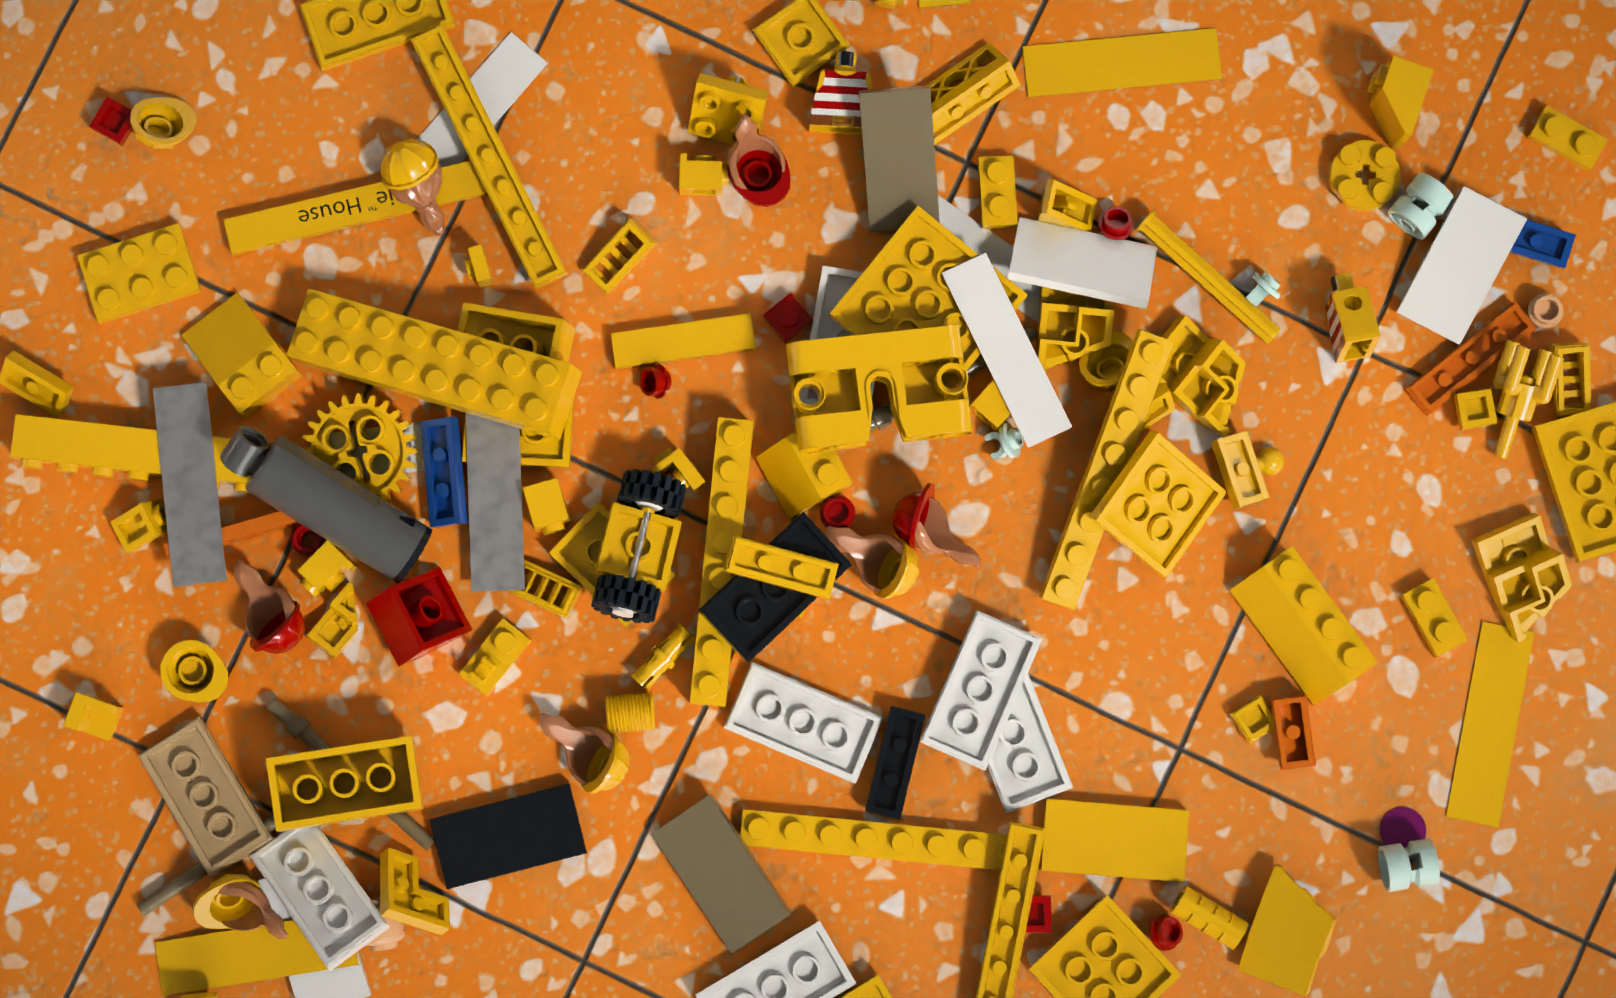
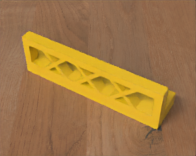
(975, 94)

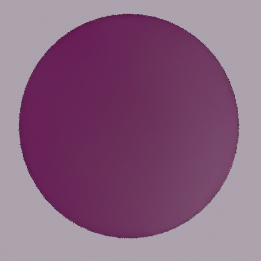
(1402, 826)

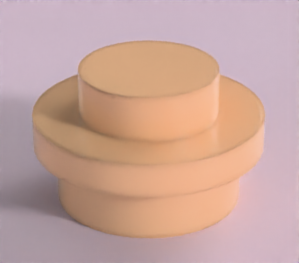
(1545, 311)

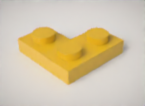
(404, 900)

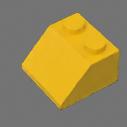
(1398, 98)
(802, 478)

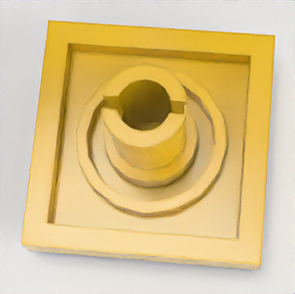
(720, 105)

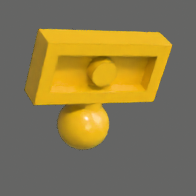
(1243, 469)

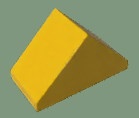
(1066, 207)

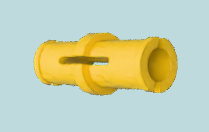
(663, 656)

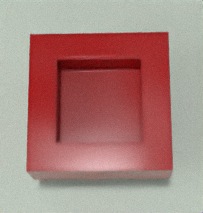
(112, 121)
(787, 318)
(1040, 915)

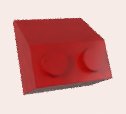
(418, 616)

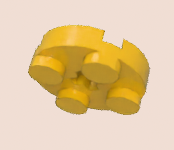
(1349, 188)

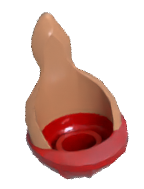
(757, 166)
(925, 526)
(271, 614)

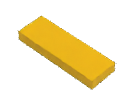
(781, 567)

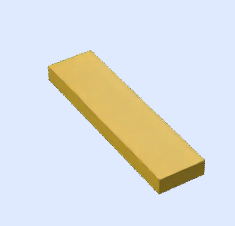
(683, 341)

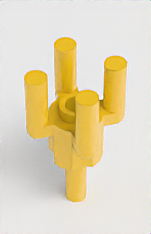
(1520, 390)

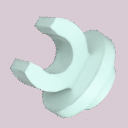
(1266, 285)
(1010, 441)

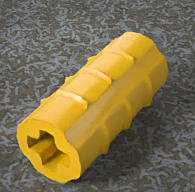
(1209, 917)

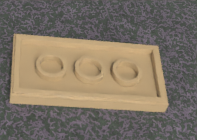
(205, 797)

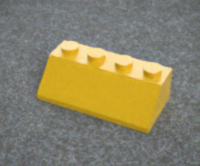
(1303, 626)

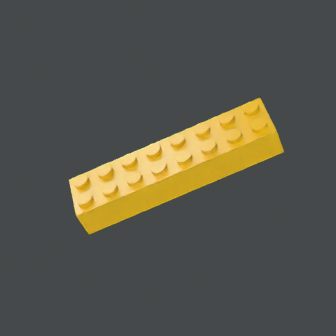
(434, 364)

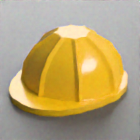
(162, 121)
(1105, 366)
(194, 672)

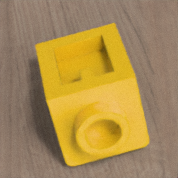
(684, 468)
(140, 525)

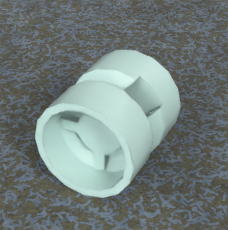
(1423, 202)
(1396, 867)

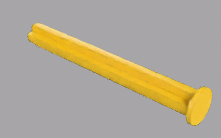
(1208, 277)

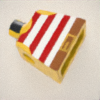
(837, 97)
(1351, 320)

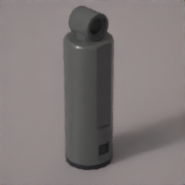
(327, 502)

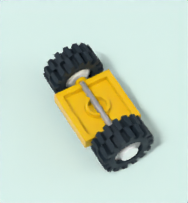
(638, 546)

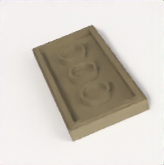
(898, 155)
(721, 873)

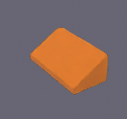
(1293, 732)

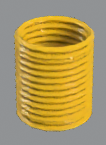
(630, 712)

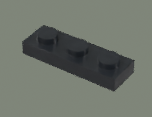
(895, 762)

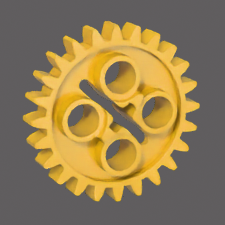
(391, 442)

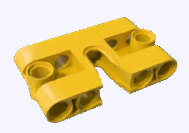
(904, 361)

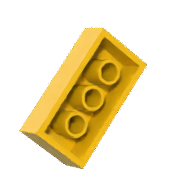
(344, 783)

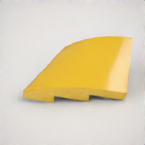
(1071, 326)
(1202, 374)
(1522, 572)
(1287, 935)

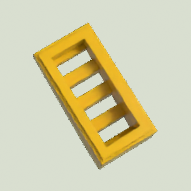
(641, 233)
(1582, 363)
(570, 597)

